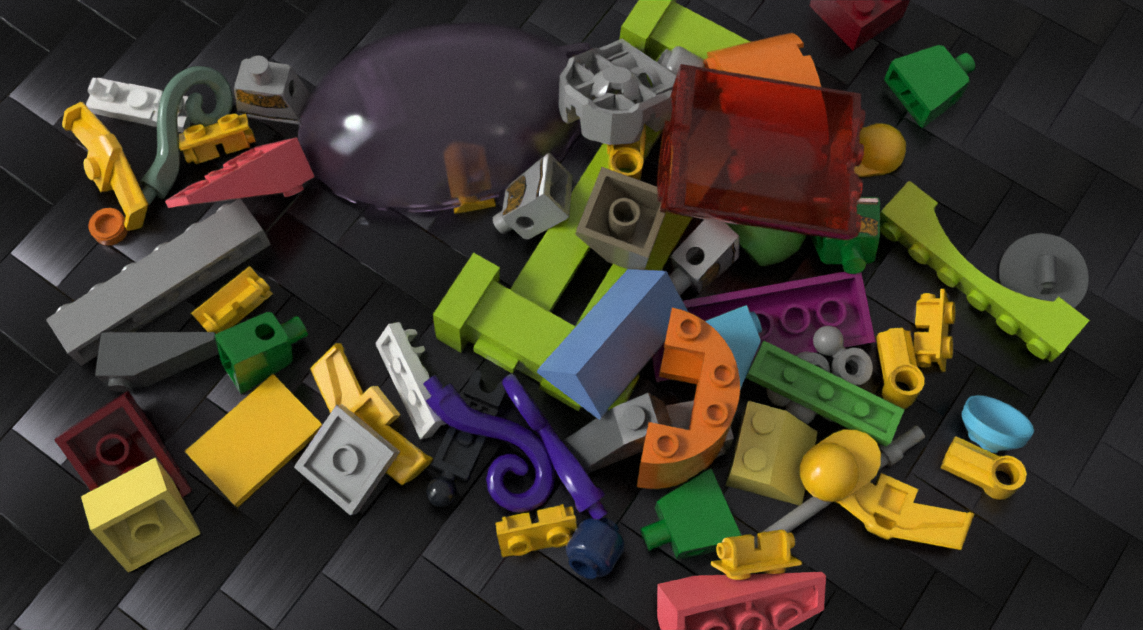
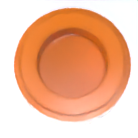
(108, 226)

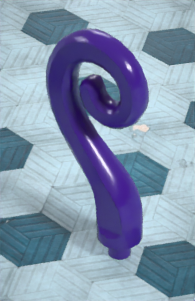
(456, 413)
(566, 465)

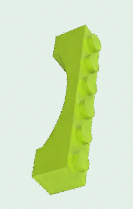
(1041, 323)

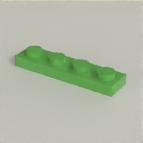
(824, 393)

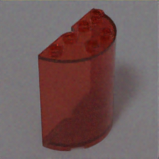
(762, 153)

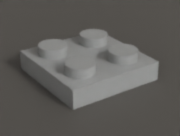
(346, 459)

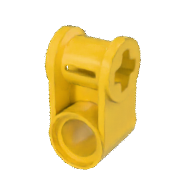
(628, 156)

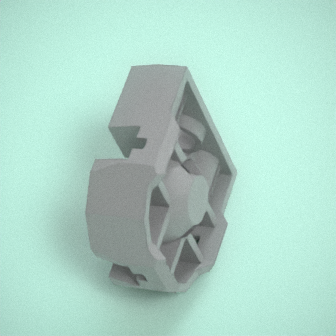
(615, 93)

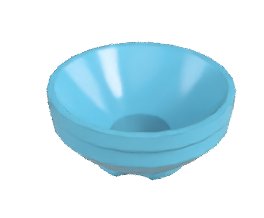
(995, 424)

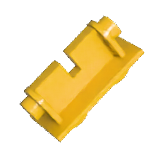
(200, 141)
(232, 302)
(935, 344)
(519, 536)
(742, 559)

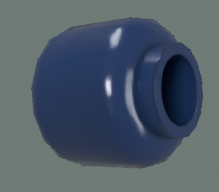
(594, 547)

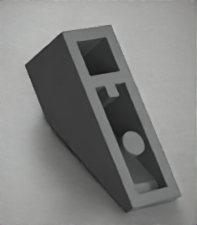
(149, 357)
(618, 432)

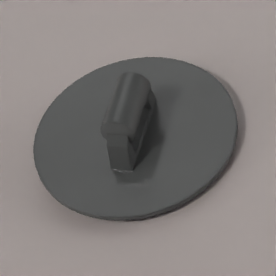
(1044, 269)

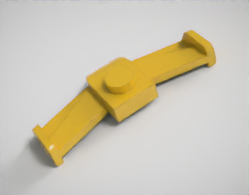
(107, 163)
(341, 387)
(890, 512)

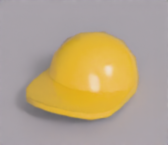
(882, 150)
(840, 465)

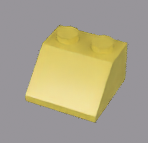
(770, 453)
(139, 515)

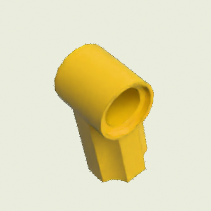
(899, 365)
(980, 467)

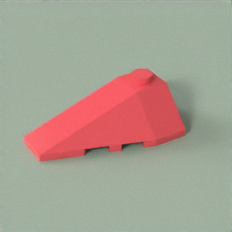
(255, 173)
(745, 604)

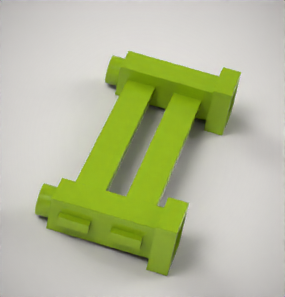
(517, 323)

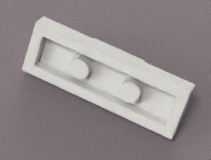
(130, 102)
(408, 376)

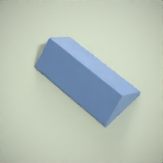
(614, 340)

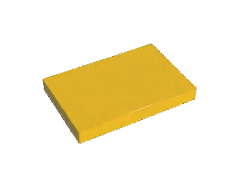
(254, 440)

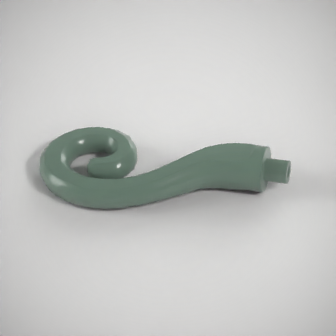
(166, 164)

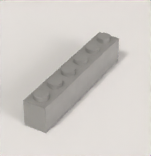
(159, 280)

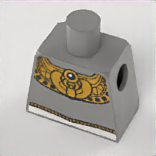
(269, 91)
(536, 199)
(709, 245)

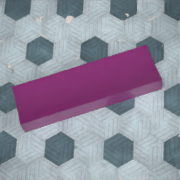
(794, 312)

